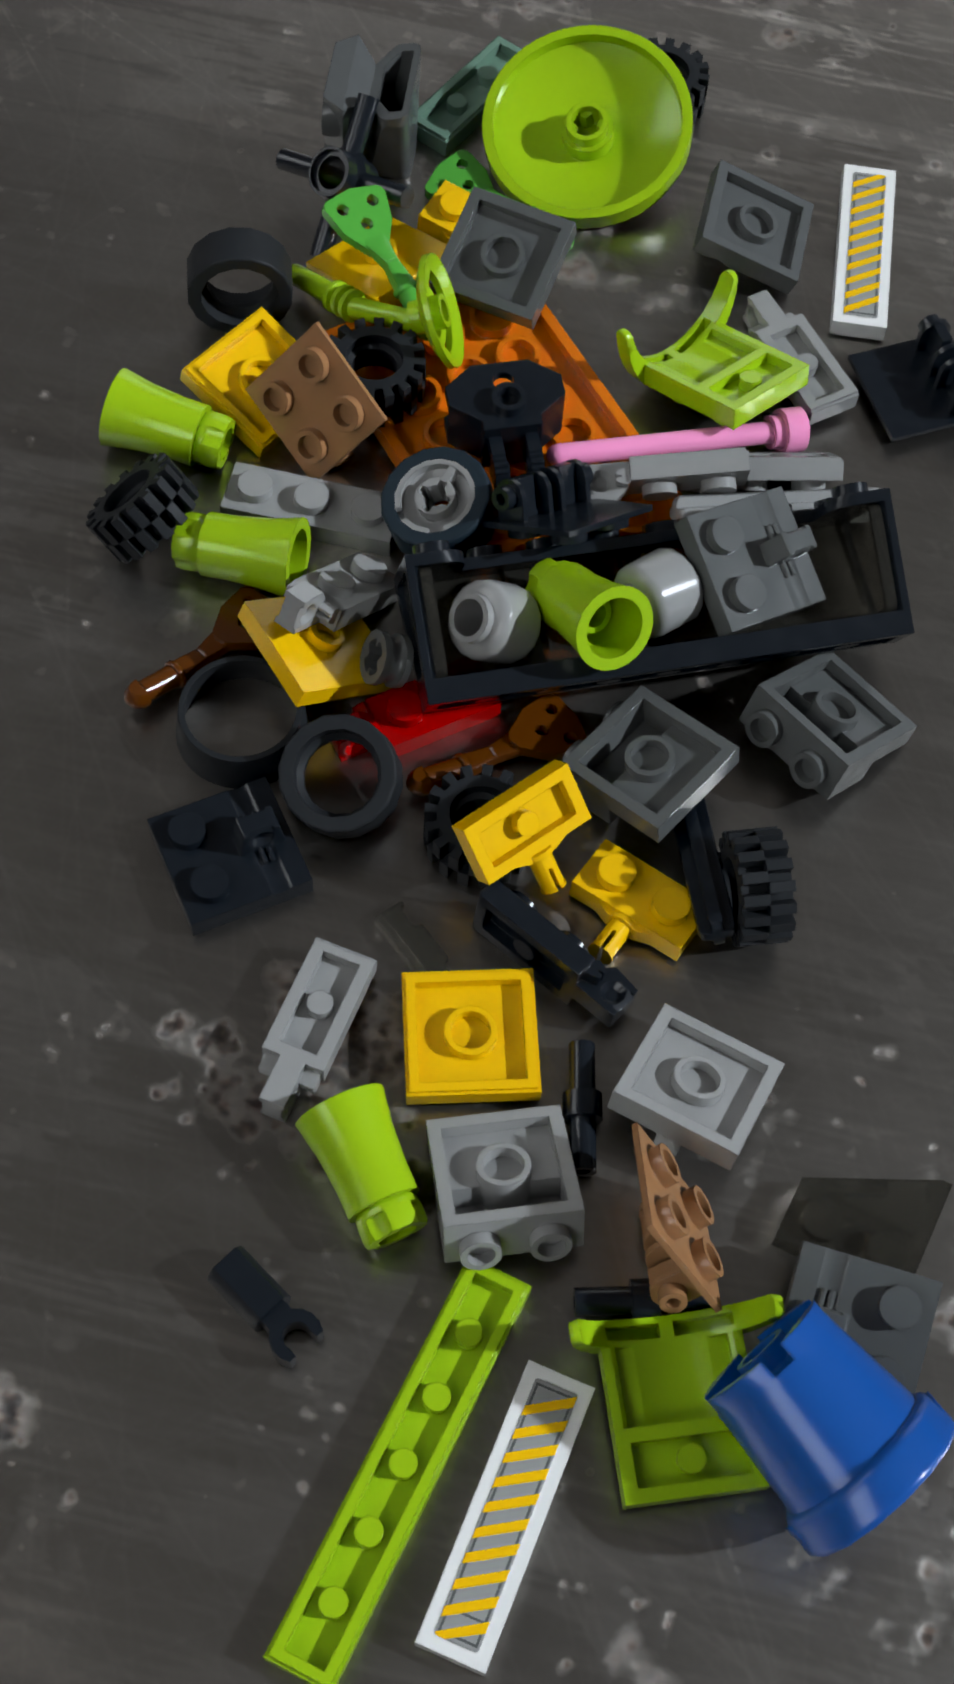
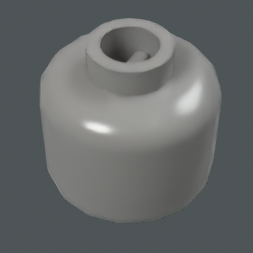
(669, 585)
(494, 621)

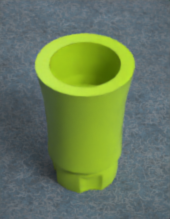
(158, 420)
(244, 549)
(597, 616)
(365, 1164)

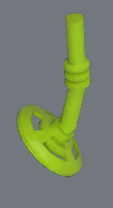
(429, 314)

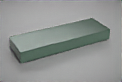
(459, 104)

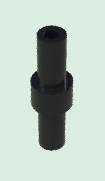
(582, 1106)
(624, 1300)

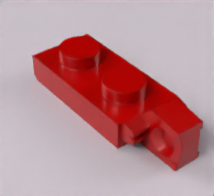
(401, 719)

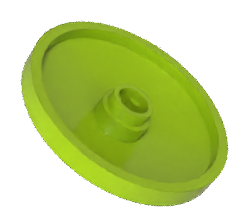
(588, 125)

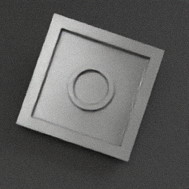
(695, 1087)

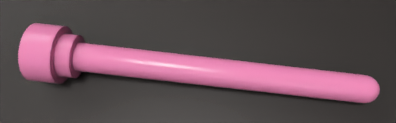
(783, 431)

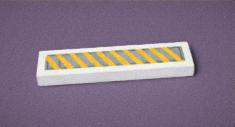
(863, 253)
(504, 1518)

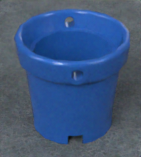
(829, 1428)

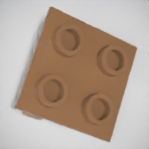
(316, 403)
(674, 1230)

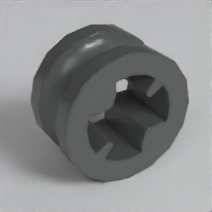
(386, 659)

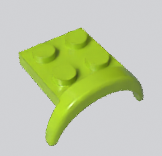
(717, 366)
(655, 1386)

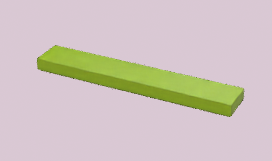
(397, 1477)

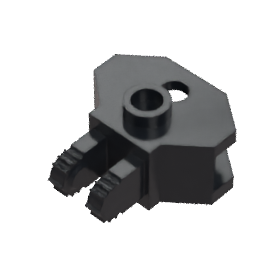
(505, 420)

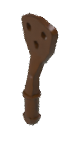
(226, 636)
(519, 741)

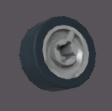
(436, 477)

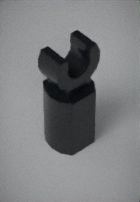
(262, 1302)

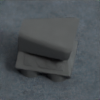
(395, 84)

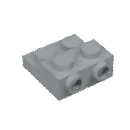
(505, 1186)

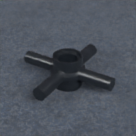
(343, 168)

